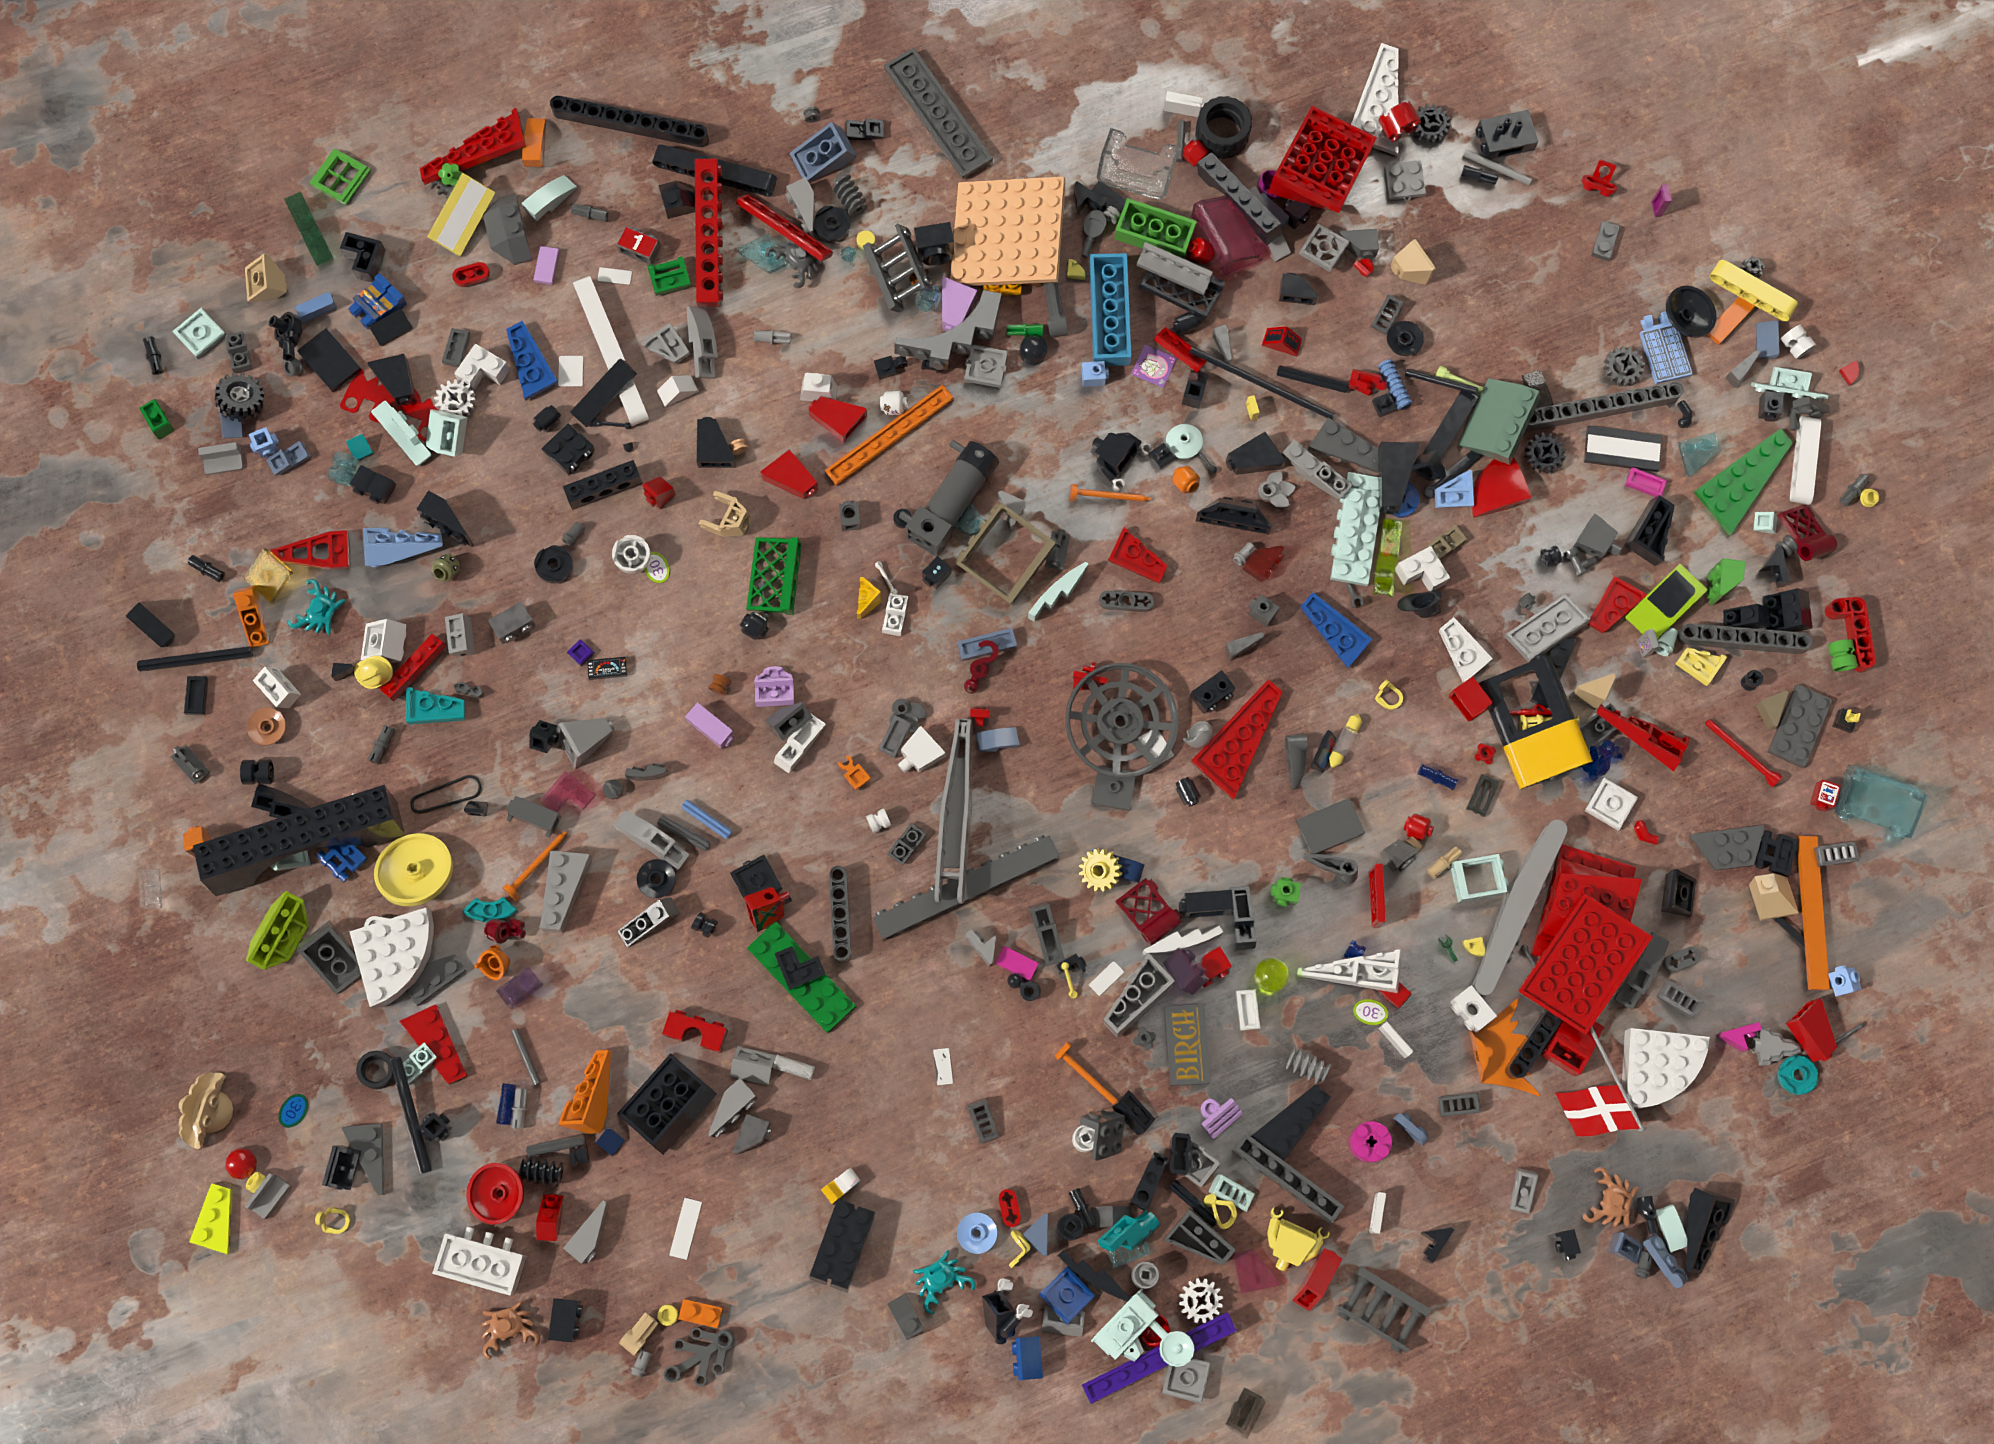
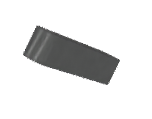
(840, 904)

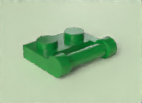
(671, 280)

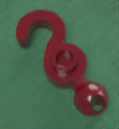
(979, 667)

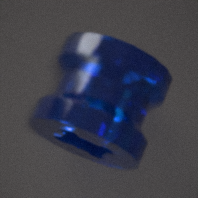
(1354, 950)

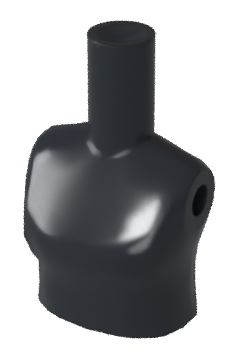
(1647, 1210)

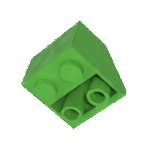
(1724, 578)

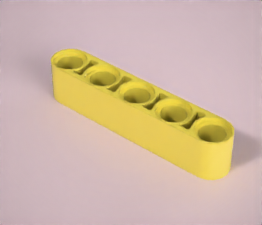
(1753, 290)

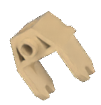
(734, 521)

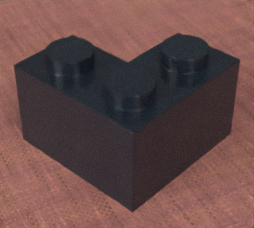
(367, 255)

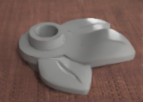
(1278, 488)

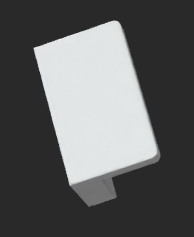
(1182, 104)

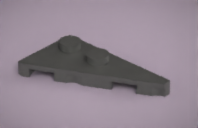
(370, 1142)

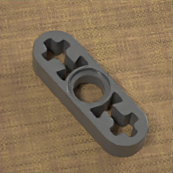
(1132, 595)

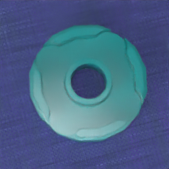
(1786, 1077)

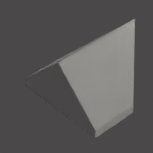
(1201, 1164)

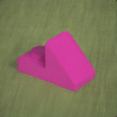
(1736, 1036)

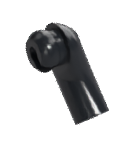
(1687, 413)

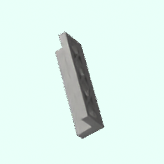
(1174, 268)

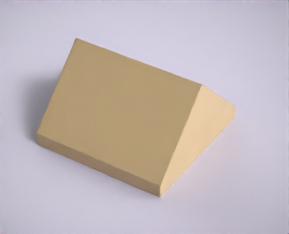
(1593, 692)

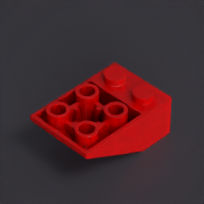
(1571, 1048)

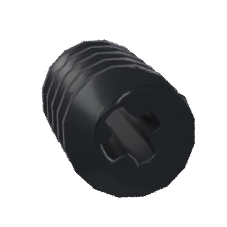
(541, 1172)

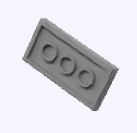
(1547, 628)

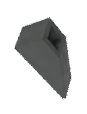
(1399, 855)
(649, 921)

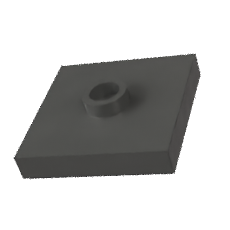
(1113, 791)

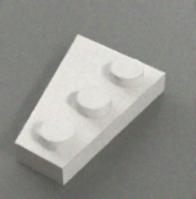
(1463, 649)

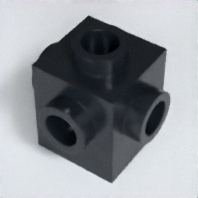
(543, 736)
(430, 1122)

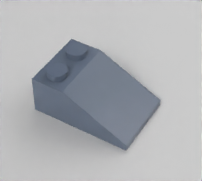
(823, 153)

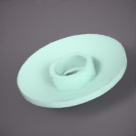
(1184, 449)

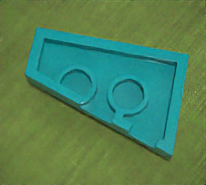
(431, 708)

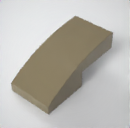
(1447, 542)

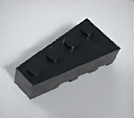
(1290, 1124)

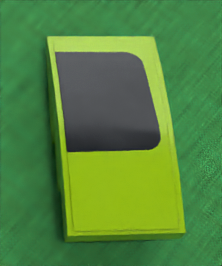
(1666, 602)

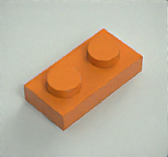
(700, 1313)

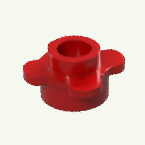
(1485, 748)

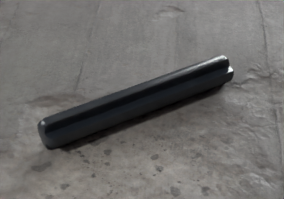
(1313, 379)

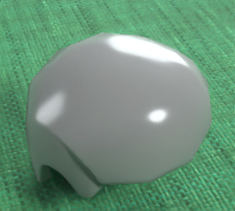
(1199, 735)

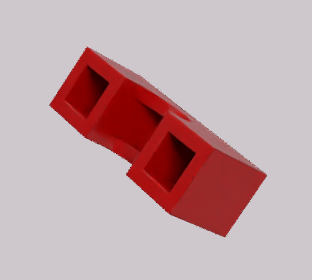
(679, 1024)

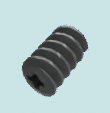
(848, 197)

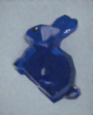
(1601, 759)

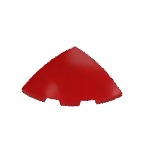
(1499, 488)

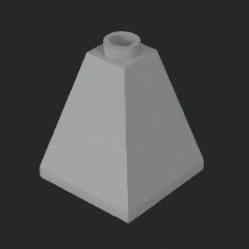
(583, 738)

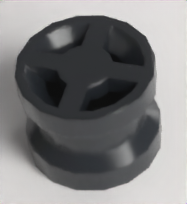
(1551, 556)
(579, 1155)

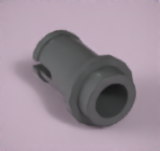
(573, 533)
(1644, 1265)

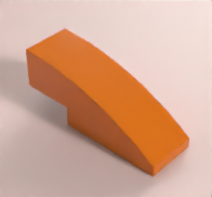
(535, 142)

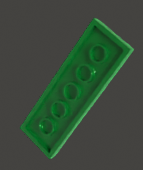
(820, 997)

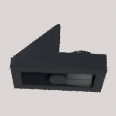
(1085, 196)
(1777, 563)
(1439, 1239)

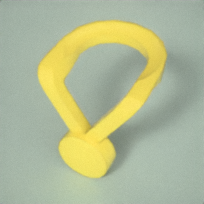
(1383, 686)
(1211, 1201)
(319, 1220)
(1015, 1234)

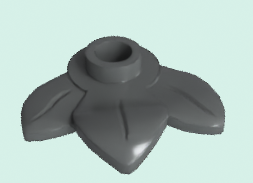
(912, 712)

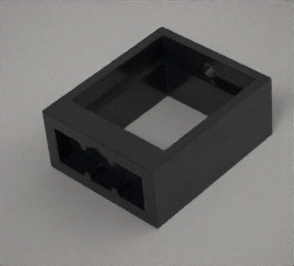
(1206, 904)

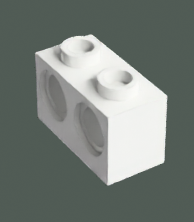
(277, 687)

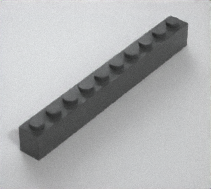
(978, 882)

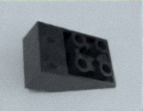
(438, 514)

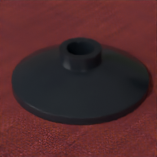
(1408, 331)
(649, 871)

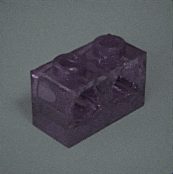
(519, 987)

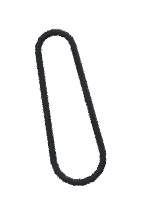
(449, 803)

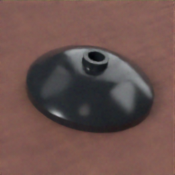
(1691, 311)

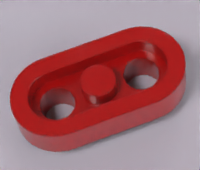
(471, 273)

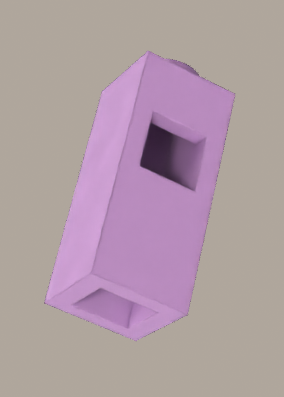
(710, 726)

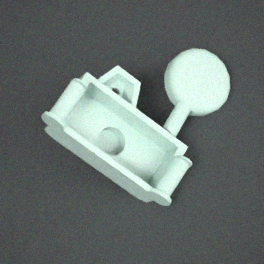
(1130, 1321)

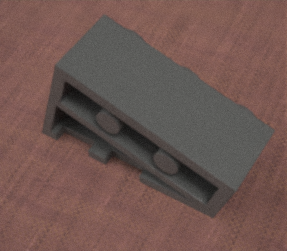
(1200, 1238)

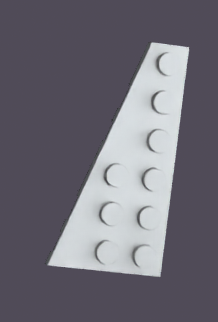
(1379, 97)

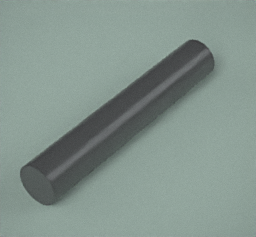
(1180, 139)

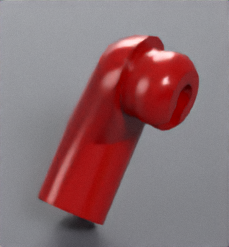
(1643, 834)

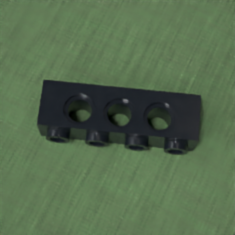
(602, 484)

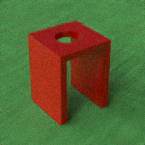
(1470, 699)

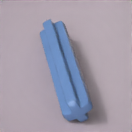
(706, 819)

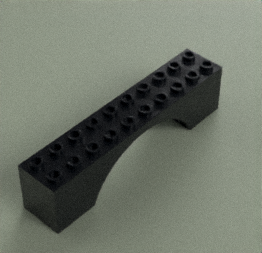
(243, 855)

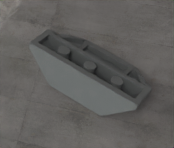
(507, 230)

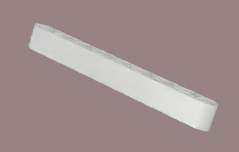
(609, 346)

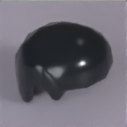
(1033, 349)

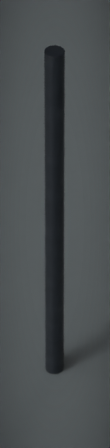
(1260, 382)

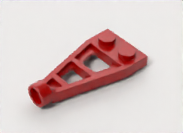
(337, 547)

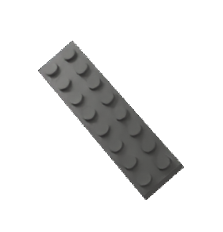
(938, 113)

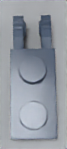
(1665, 1261)

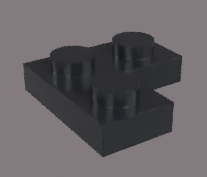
(796, 973)

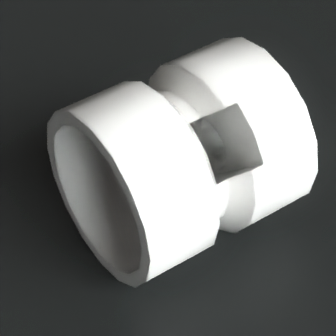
(1798, 342)
(1083, 1139)

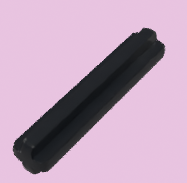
(1193, 1202)

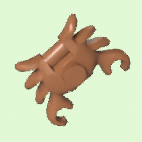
(1615, 1202)
(507, 1324)

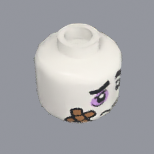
(893, 403)

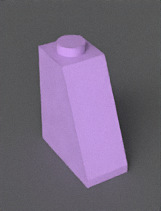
(956, 303)

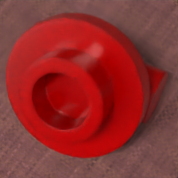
(1365, 267)

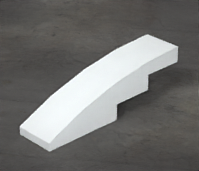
(1173, 941)

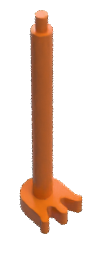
(1074, 491)
(510, 890)
(1062, 1054)

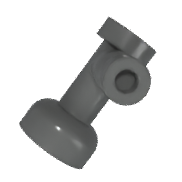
(1579, 566)

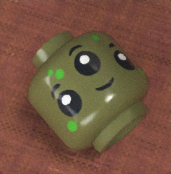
(446, 568)

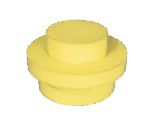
(1869, 497)

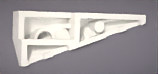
(1371, 972)

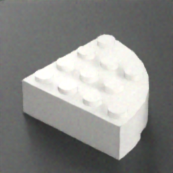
(393, 954)
(1660, 1064)

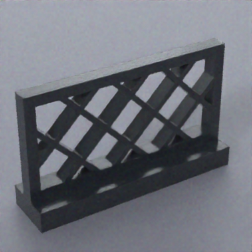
(1215, 288)

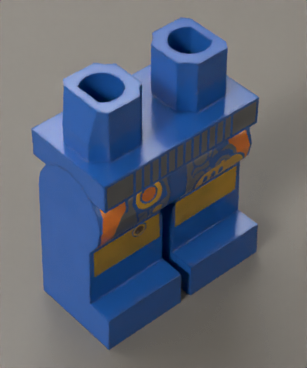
(376, 301)

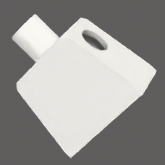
(818, 385)
(920, 752)

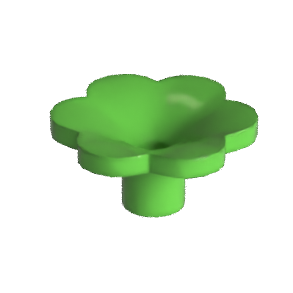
(453, 170)

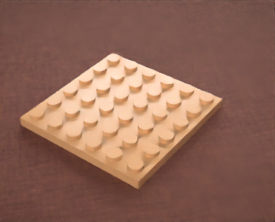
(1008, 231)

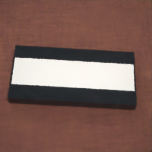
(1622, 448)

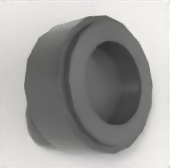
(293, 368)
(612, 789)

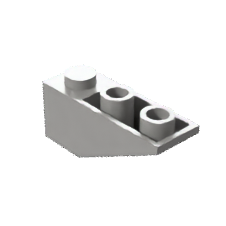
(803, 200)
(733, 1102)

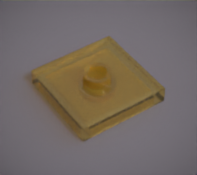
(268, 575)

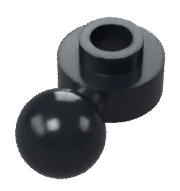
(1016, 981)

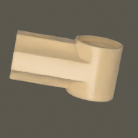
(636, 1337)

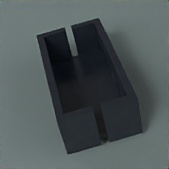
(842, 1245)

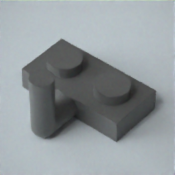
(1808, 406)

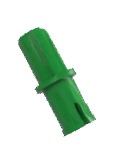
(1026, 329)

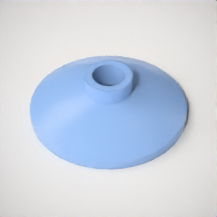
(973, 1222)

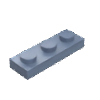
(969, 647)

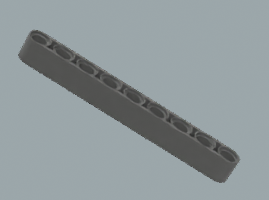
(1608, 402)

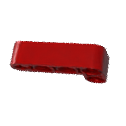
(1851, 616)

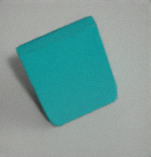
(359, 447)

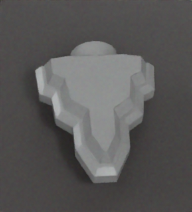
(1772, 1046)

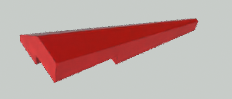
(1660, 744)

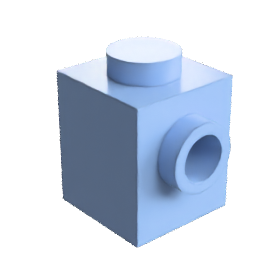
(1094, 373)

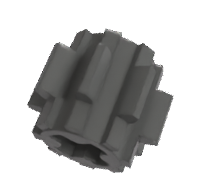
(1755, 264)

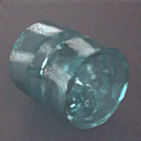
(347, 464)

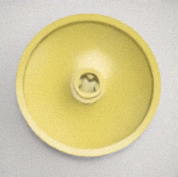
(413, 869)

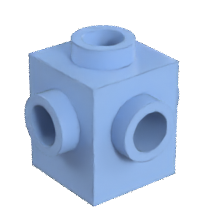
(264, 442)
(1844, 980)

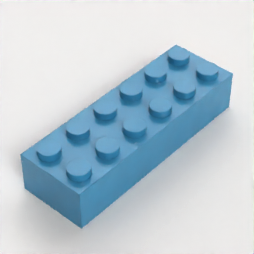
(1110, 309)

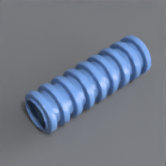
(1394, 384)

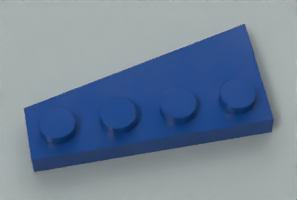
(532, 367)
(1337, 630)

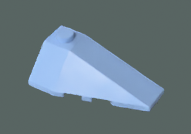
(388, 547)

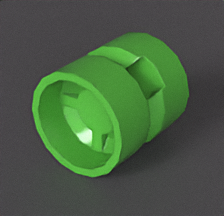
(1842, 655)

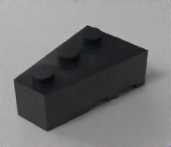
(1651, 531)

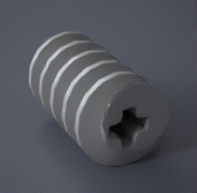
(1307, 1065)

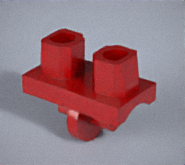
(1078, 676)

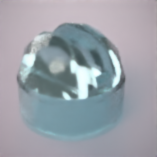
(848, 254)

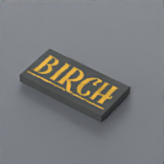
(1187, 1045)

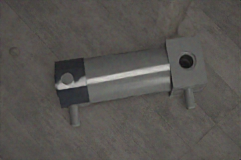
(933, 524)

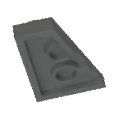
(435, 977)

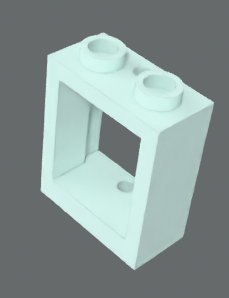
(1460, 883)

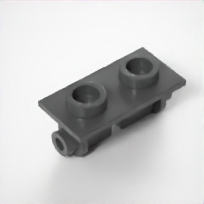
(1057, 557)
(189, 763)

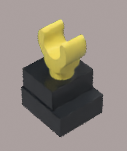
(1846, 720)

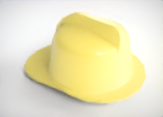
(373, 672)

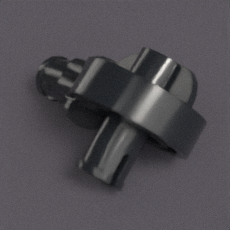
(287, 333)

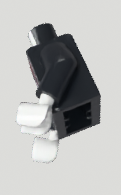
(1116, 454)
(1000, 1315)

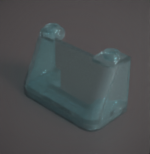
(1880, 801)

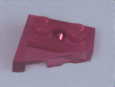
(1252, 1272)

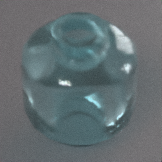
(926, 300)

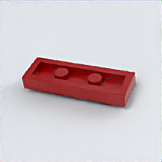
(1179, 349)

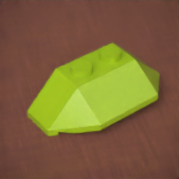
(278, 932)

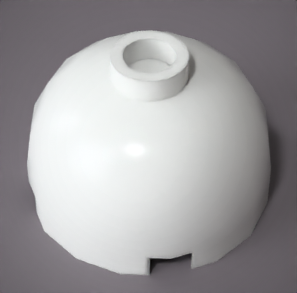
(631, 554)

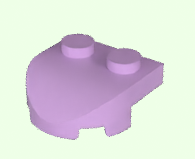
(774, 688)

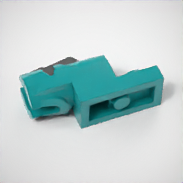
(1129, 1232)

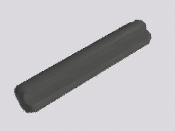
(683, 833)
(555, 1145)

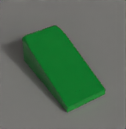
(156, 419)

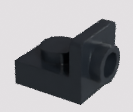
(1073, 960)

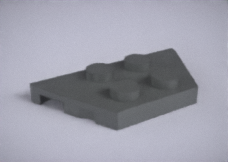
(1729, 847)

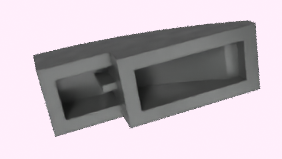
(1046, 933)

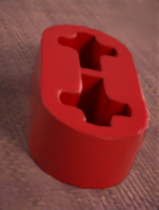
(1004, 1209)

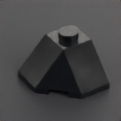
(677, 199)

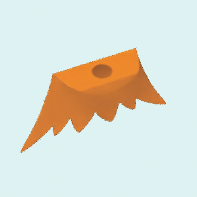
(1495, 1047)

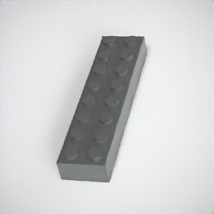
(1595, 730)

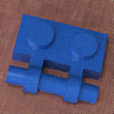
(350, 858)

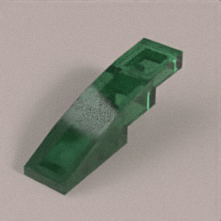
(308, 228)

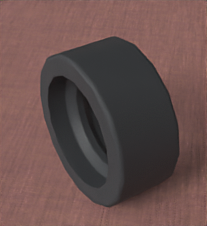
(360, 1070)

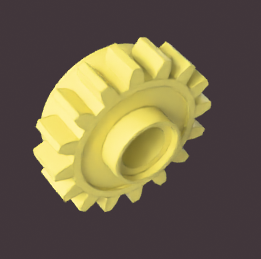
(1091, 872)

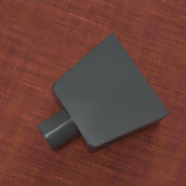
(1598, 538)

